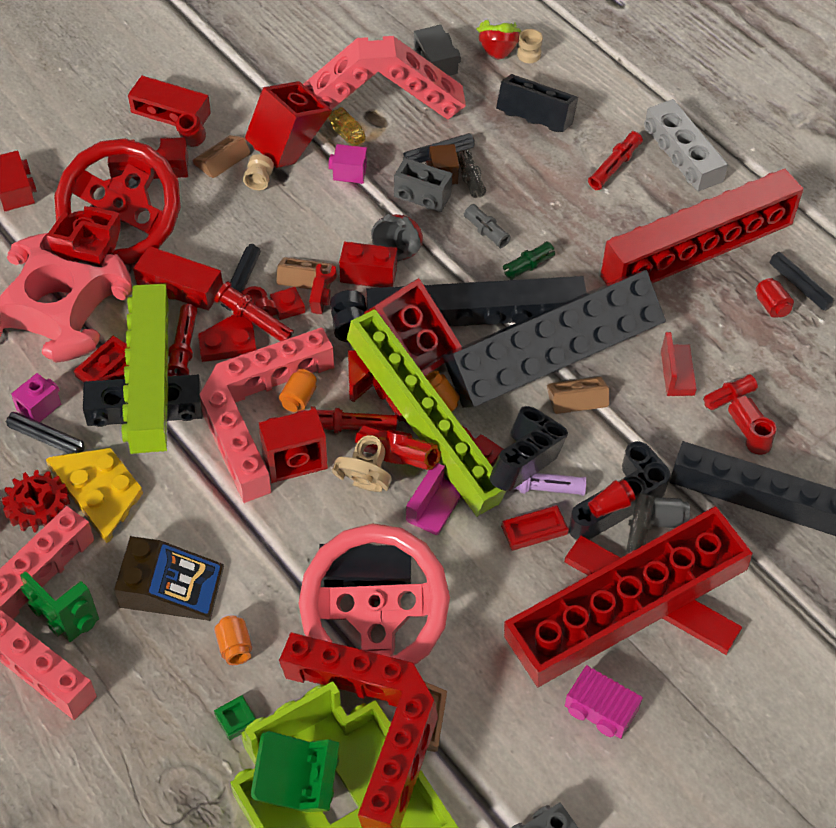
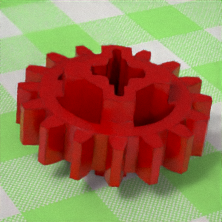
(22, 508)

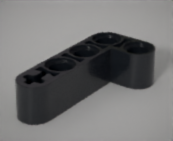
(536, 446)
(638, 477)

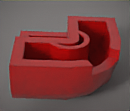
(85, 235)

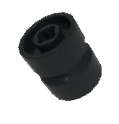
(344, 308)

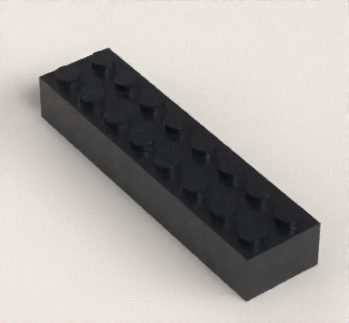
(553, 339)

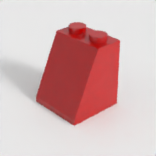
(286, 122)

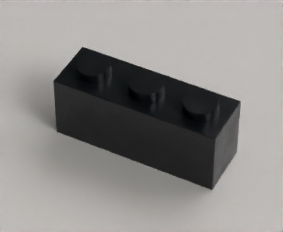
(537, 103)
(369, 567)

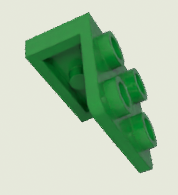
(69, 614)
(295, 772)

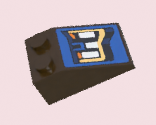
(167, 580)

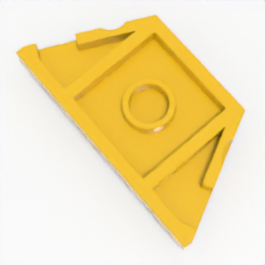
(98, 486)

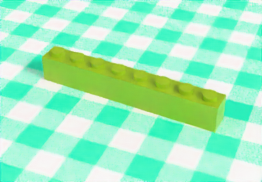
(147, 370)
(424, 410)

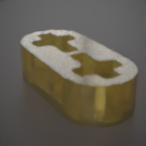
(347, 127)

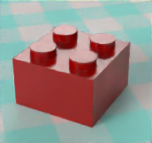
(293, 445)

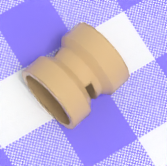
(529, 46)
(258, 172)

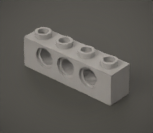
(685, 145)

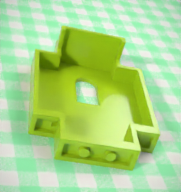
(361, 739)

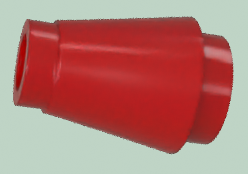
(613, 498)

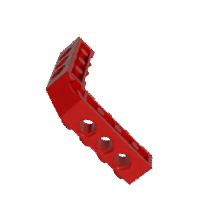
(382, 679)

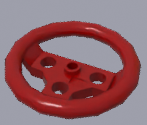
(118, 195)

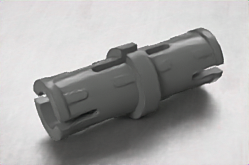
(476, 216)

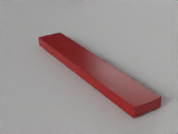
(692, 618)

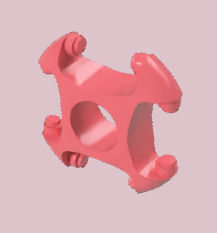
(62, 319)

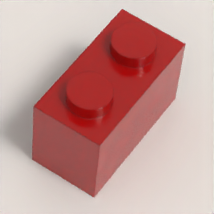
(14, 185)
(368, 265)

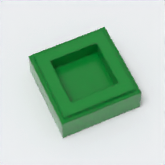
(234, 717)

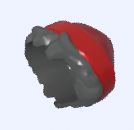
(398, 232)

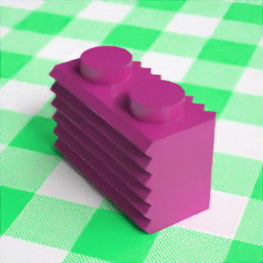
(602, 702)

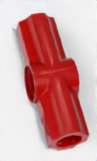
(402, 447)

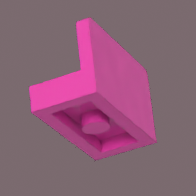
(432, 501)

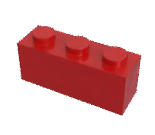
(166, 101)
(183, 278)

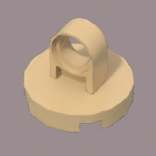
(364, 470)

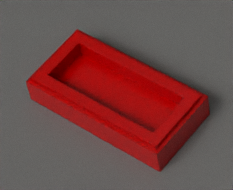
(534, 527)

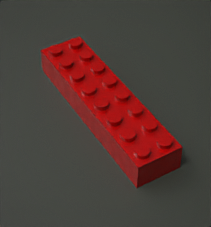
(704, 229)
(626, 596)

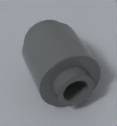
(669, 512)

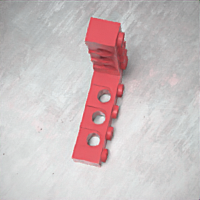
(394, 61)
(248, 375)
(19, 649)

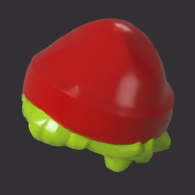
(498, 39)

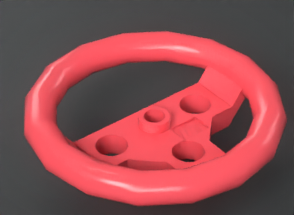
(324, 602)

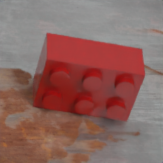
(418, 325)

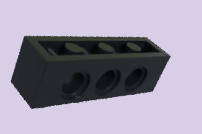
(102, 395)

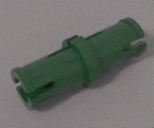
(529, 260)

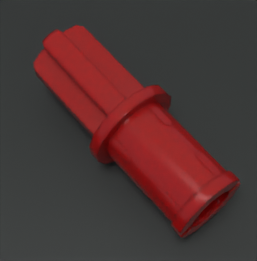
(730, 392)

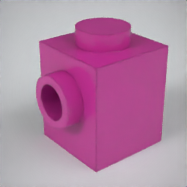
(349, 163)
(36, 397)

